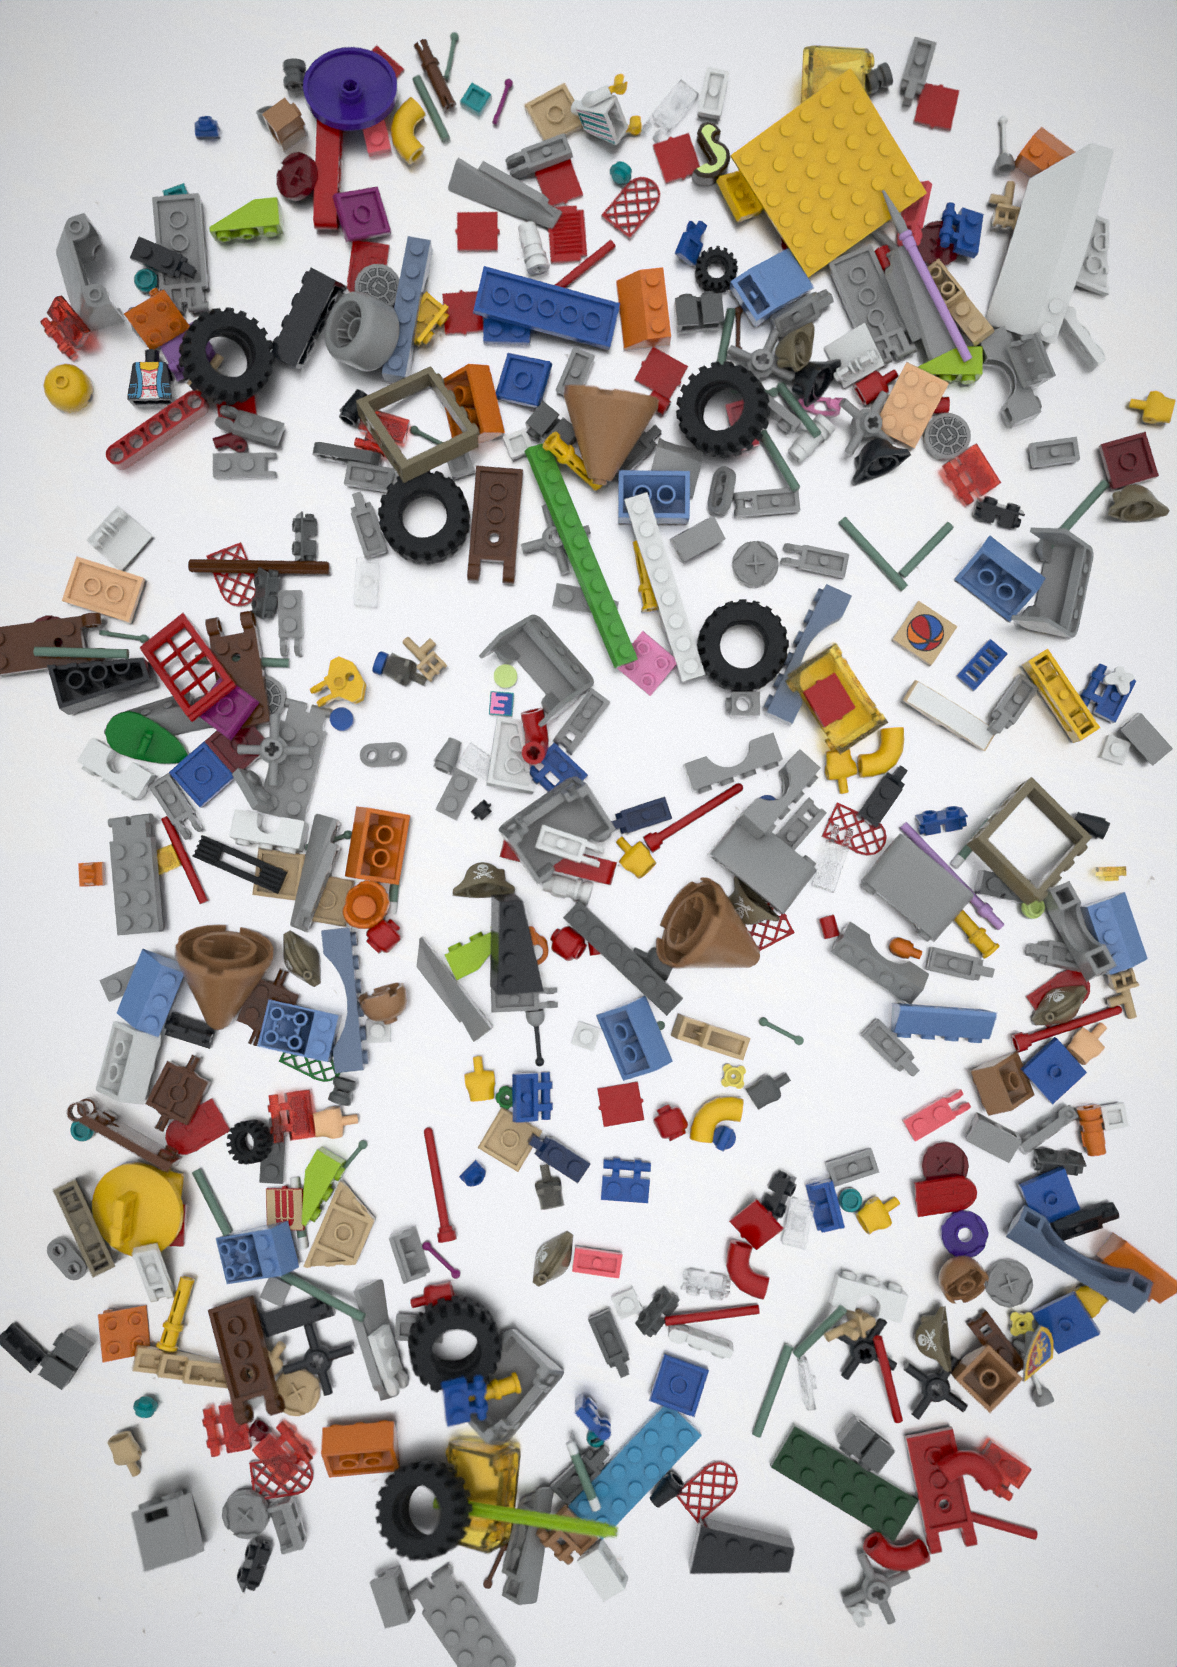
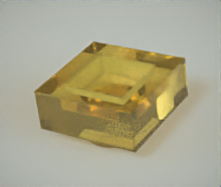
(167, 859)
(1111, 873)

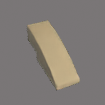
(710, 1037)

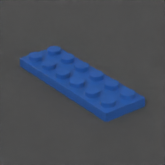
(546, 308)

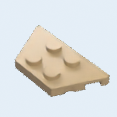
(341, 1231)

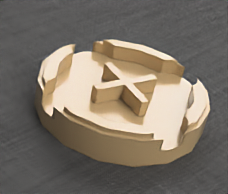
(300, 1392)

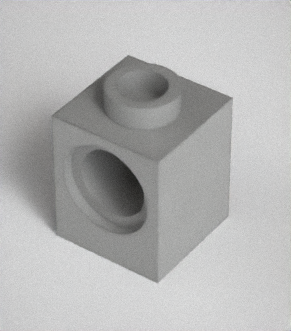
(753, 700)

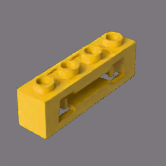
(1061, 696)

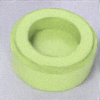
(505, 676)

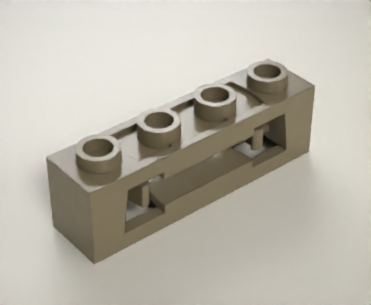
(83, 1227)

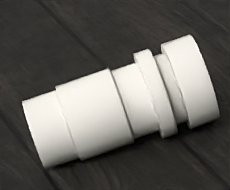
(535, 256)
(805, 444)
(566, 887)

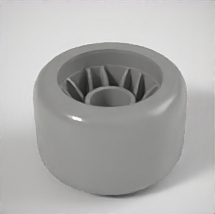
(362, 331)

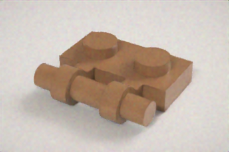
(574, 1541)

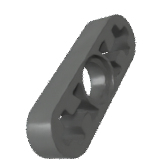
(344, 453)

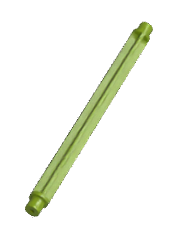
(540, 1519)

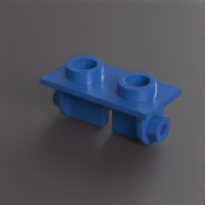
(952, 817)

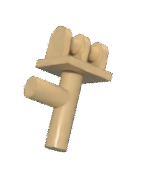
(1005, 213)
(429, 664)
(1123, 986)
(856, 1326)

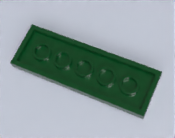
(843, 1482)

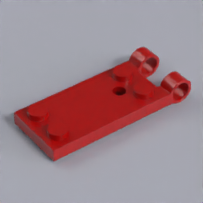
(932, 1487)

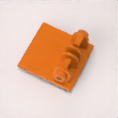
(157, 319)
(122, 1332)

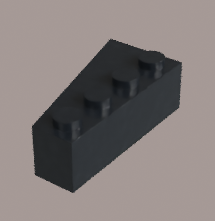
(306, 317)
(98, 682)
(512, 951)
(738, 1549)

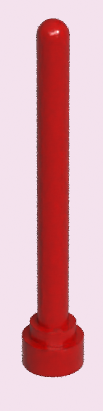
(656, 839)
(1024, 1040)
(446, 1231)

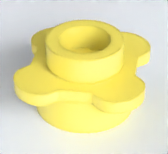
(738, 1080)
(1017, 1318)

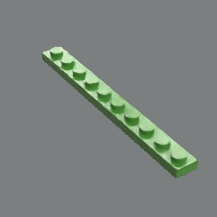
(581, 556)

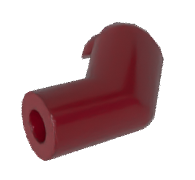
(232, 441)

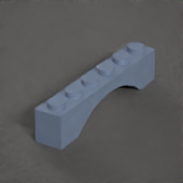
(409, 294)
(828, 609)
(339, 949)
(1118, 1284)

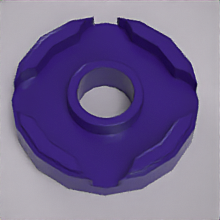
(954, 1223)

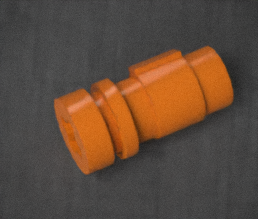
(1093, 1133)

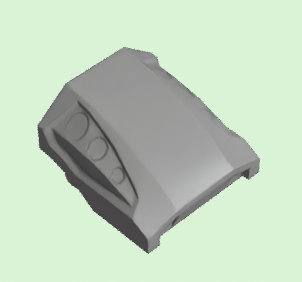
(678, 458)

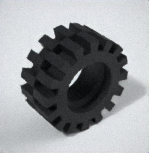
(722, 257)
(239, 1146)

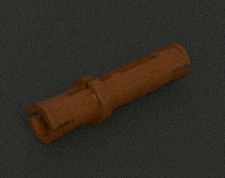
(431, 66)

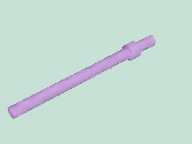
(984, 909)

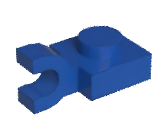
(690, 244)

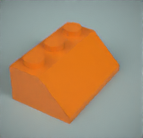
(1041, 153)
(644, 309)
(476, 393)
(377, 845)
(1122, 1254)
(360, 1448)

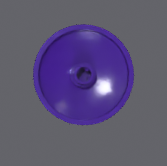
(350, 88)

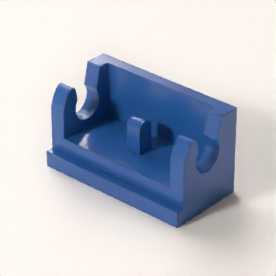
(827, 1209)

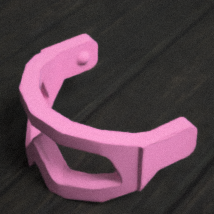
(831, 404)

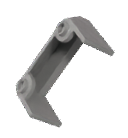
(1066, 583)
(546, 662)

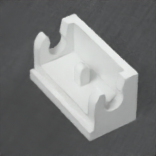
(603, 1570)

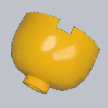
(68, 388)

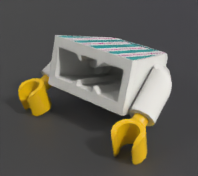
(603, 115)

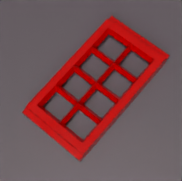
(211, 697)

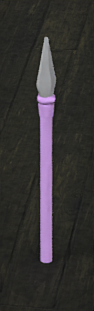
(910, 246)

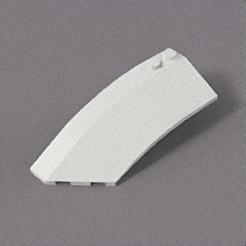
(1050, 244)

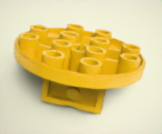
(137, 1207)

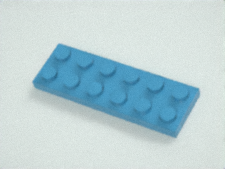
(638, 1466)

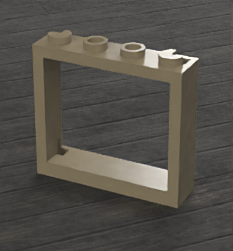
(433, 457)
(1003, 867)

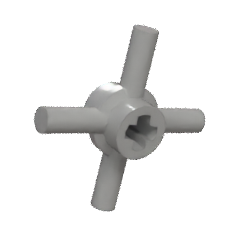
(763, 354)
(865, 422)
(550, 545)
(268, 743)
(877, 1597)

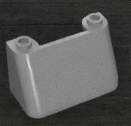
(88, 300)
(567, 808)
(764, 865)
(917, 887)
(536, 1378)

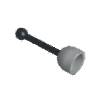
(535, 1019)

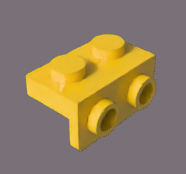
(739, 196)
(430, 315)

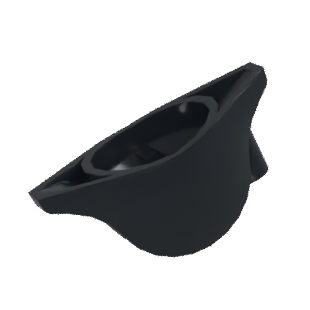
(814, 379)
(878, 459)

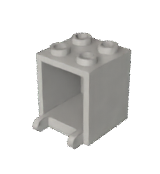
(167, 1538)

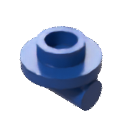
(206, 127)
(724, 1138)
(473, 1174)

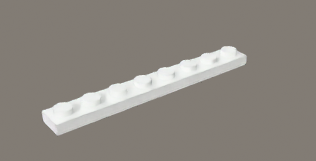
(664, 587)

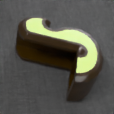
(715, 152)

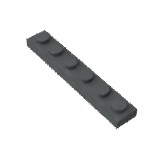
(623, 957)

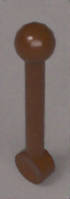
(738, 311)
(487, 1583)

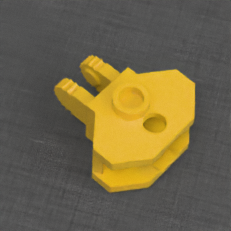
(339, 684)

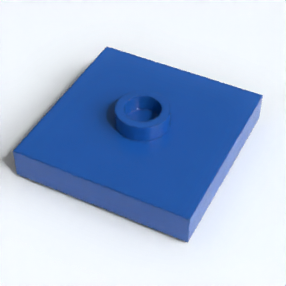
(523, 380)
(202, 774)
(1053, 1070)
(1050, 1194)
(1067, 1322)
(678, 1385)

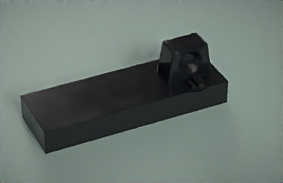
(295, 1315)

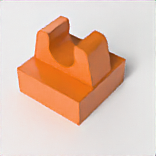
(91, 874)

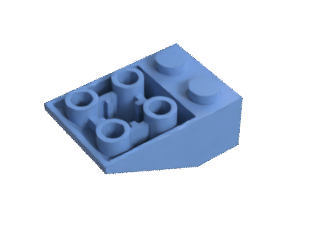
(770, 286)
(299, 1031)
(257, 1253)

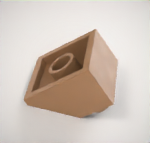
(1002, 1084)
(986, 1376)

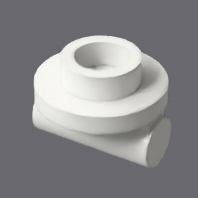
(858, 1613)

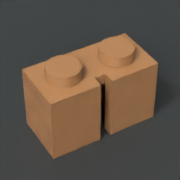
(285, 124)

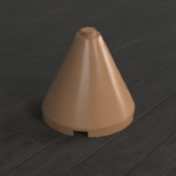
(607, 426)
(705, 931)
(222, 968)

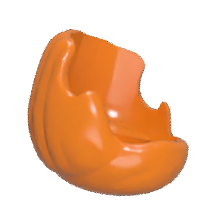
(366, 905)

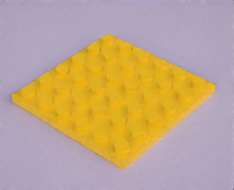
(826, 172)

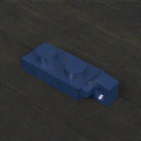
(642, 816)
(559, 1157)

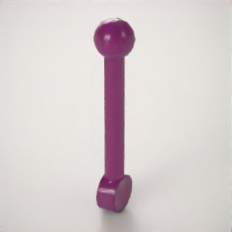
(508, 84)
(455, 1273)

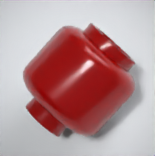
(383, 936)
(568, 943)
(670, 1122)

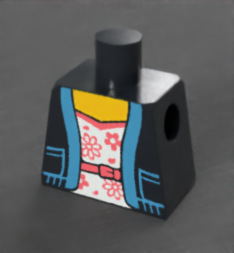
(151, 382)

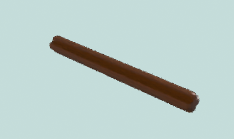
(251, 566)

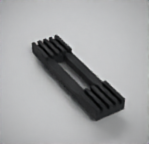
(210, 852)

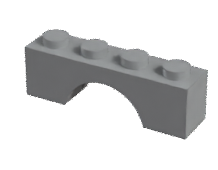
(1022, 403)
(761, 753)
(795, 775)
(856, 949)
(1089, 954)

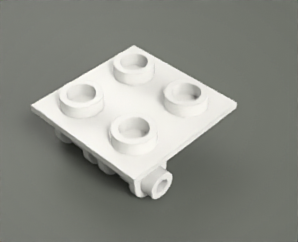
(857, 355)
(119, 538)

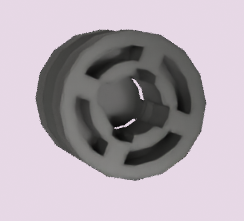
(294, 74)
(878, 78)
(342, 1091)

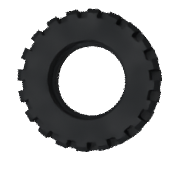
(246, 335)
(702, 389)
(430, 547)
(743, 614)
(447, 1317)
(395, 1515)

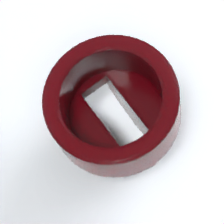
(259, 1430)

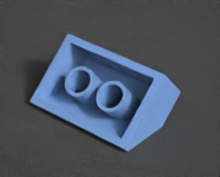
(666, 491)
(1000, 578)
(1114, 925)
(150, 992)
(634, 1038)

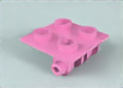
(652, 664)

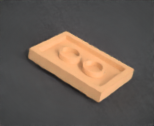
(911, 404)
(103, 589)

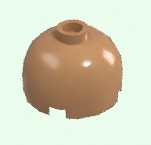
(384, 1003)
(962, 1279)

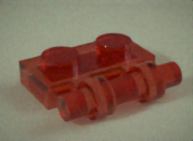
(70, 324)
(394, 425)
(977, 470)
(299, 1116)
(234, 1436)
(276, 1457)
(1011, 1468)

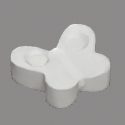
(1119, 679)

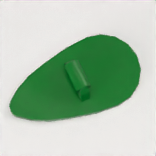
(143, 739)

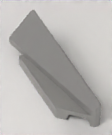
(372, 1302)
(526, 1552)

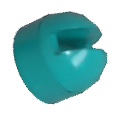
(591, 1435)

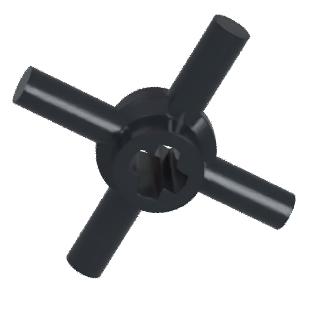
(868, 1350)
(322, 1352)
(939, 1395)

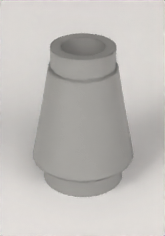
(447, 757)

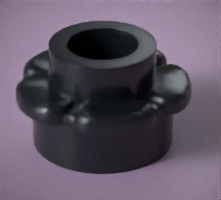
(481, 810)

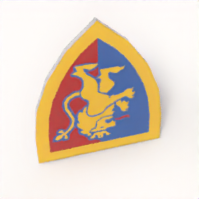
(1038, 1350)

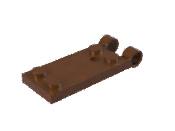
(495, 512)
(20, 639)
(249, 670)
(108, 1126)
(244, 1348)

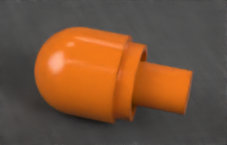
(904, 948)

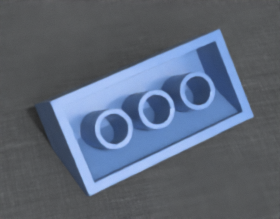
(942, 1021)

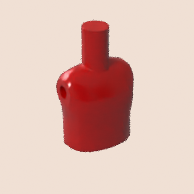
(872, 385)
(432, 1293)

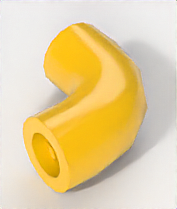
(402, 130)
(886, 756)
(711, 1114)

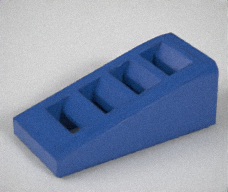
(995, 649)

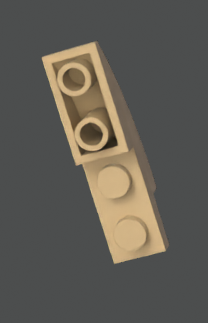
(961, 308)

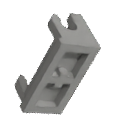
(1030, 360)
(697, 538)
(1146, 738)
(993, 1137)
(409, 1254)
(287, 1524)
(392, 1597)

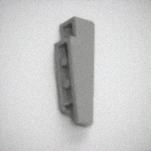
(502, 192)
(916, 304)
(171, 716)
(316, 870)
(451, 991)

